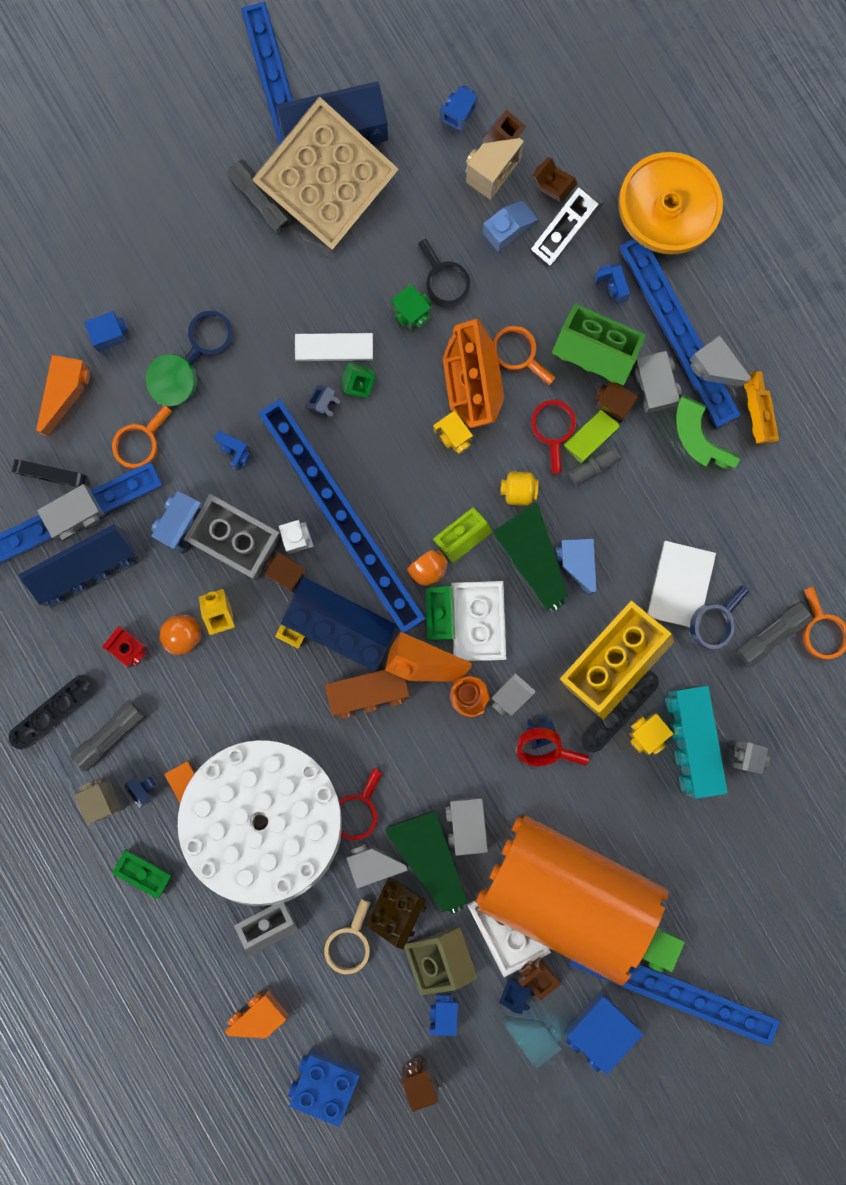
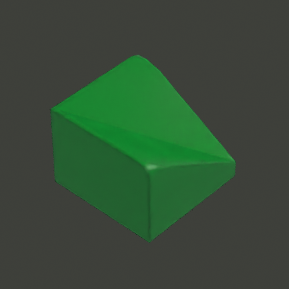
(357, 380)

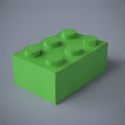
(598, 344)

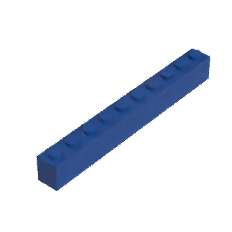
(341, 516)

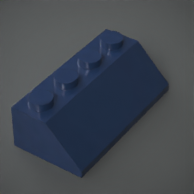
(358, 105)
(79, 566)
(338, 624)

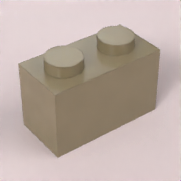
(97, 801)

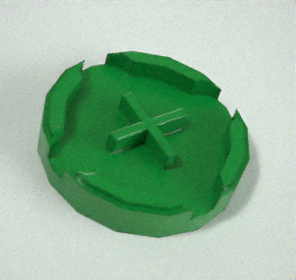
(171, 379)

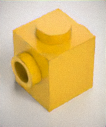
(216, 611)
(650, 734)

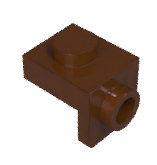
(553, 180)
(539, 978)

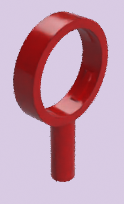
(555, 450)
(550, 758)
(365, 796)

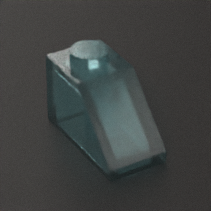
(533, 1038)

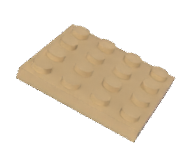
(325, 173)

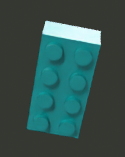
(696, 742)

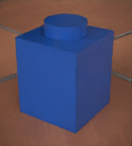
(106, 331)

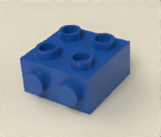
(602, 1034)
(323, 1087)

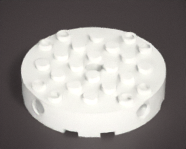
(221, 814)

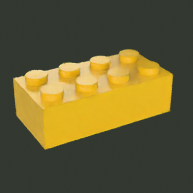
(617, 659)

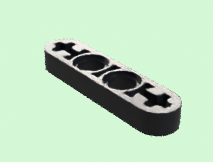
(54, 714)
(622, 714)

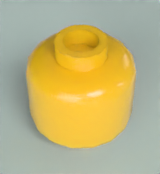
(519, 488)

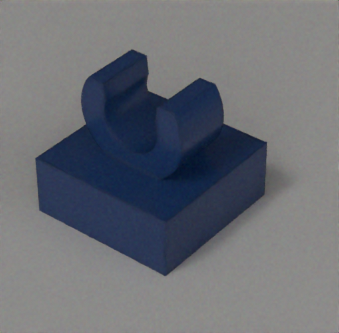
(320, 399)
(536, 743)
(139, 791)
(515, 996)

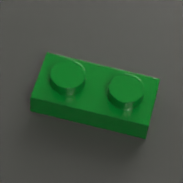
(440, 613)
(142, 874)

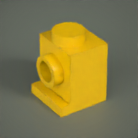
(454, 432)

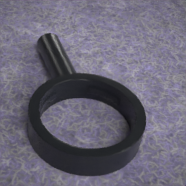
(436, 266)

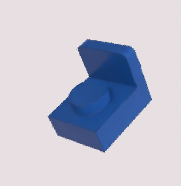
(618, 285)
(230, 445)

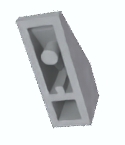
(512, 695)
(748, 757)

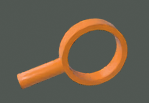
(531, 363)
(151, 427)
(818, 614)

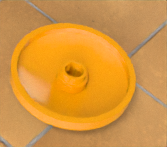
(670, 203)

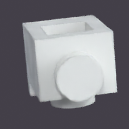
(296, 536)

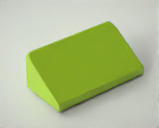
(591, 436)
(463, 535)

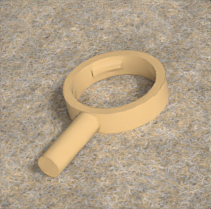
(355, 929)

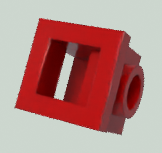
(115, 642)

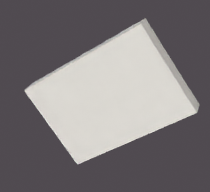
(680, 583)
(479, 621)
(507, 946)

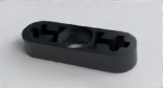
(48, 473)

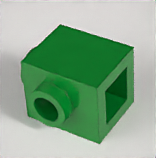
(411, 308)

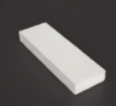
(334, 347)

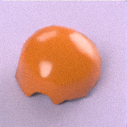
(428, 568)
(180, 634)
(469, 696)

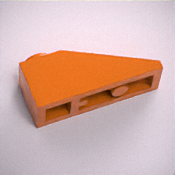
(62, 388)
(423, 662)

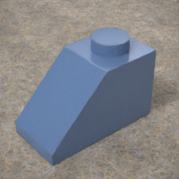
(508, 224)
(578, 562)

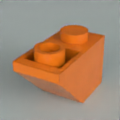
(259, 1019)

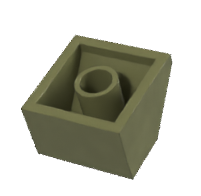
(440, 961)

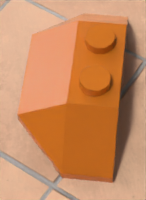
(473, 374)

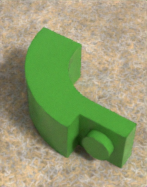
(694, 439)

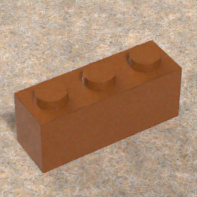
(365, 692)

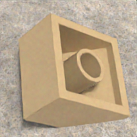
(492, 165)

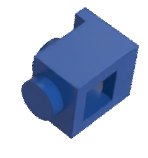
(459, 107)
(444, 1015)

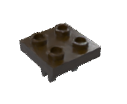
(396, 913)

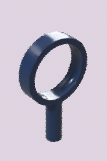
(196, 351)
(726, 610)

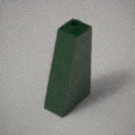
(532, 555)
(429, 856)

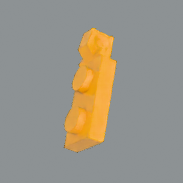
(761, 410)

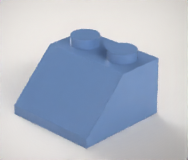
(176, 521)

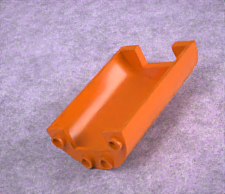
(573, 900)

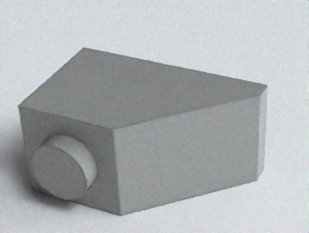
(719, 364)
(373, 865)

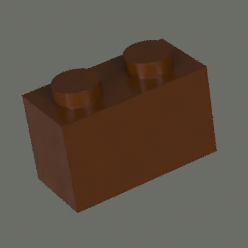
(419, 1084)

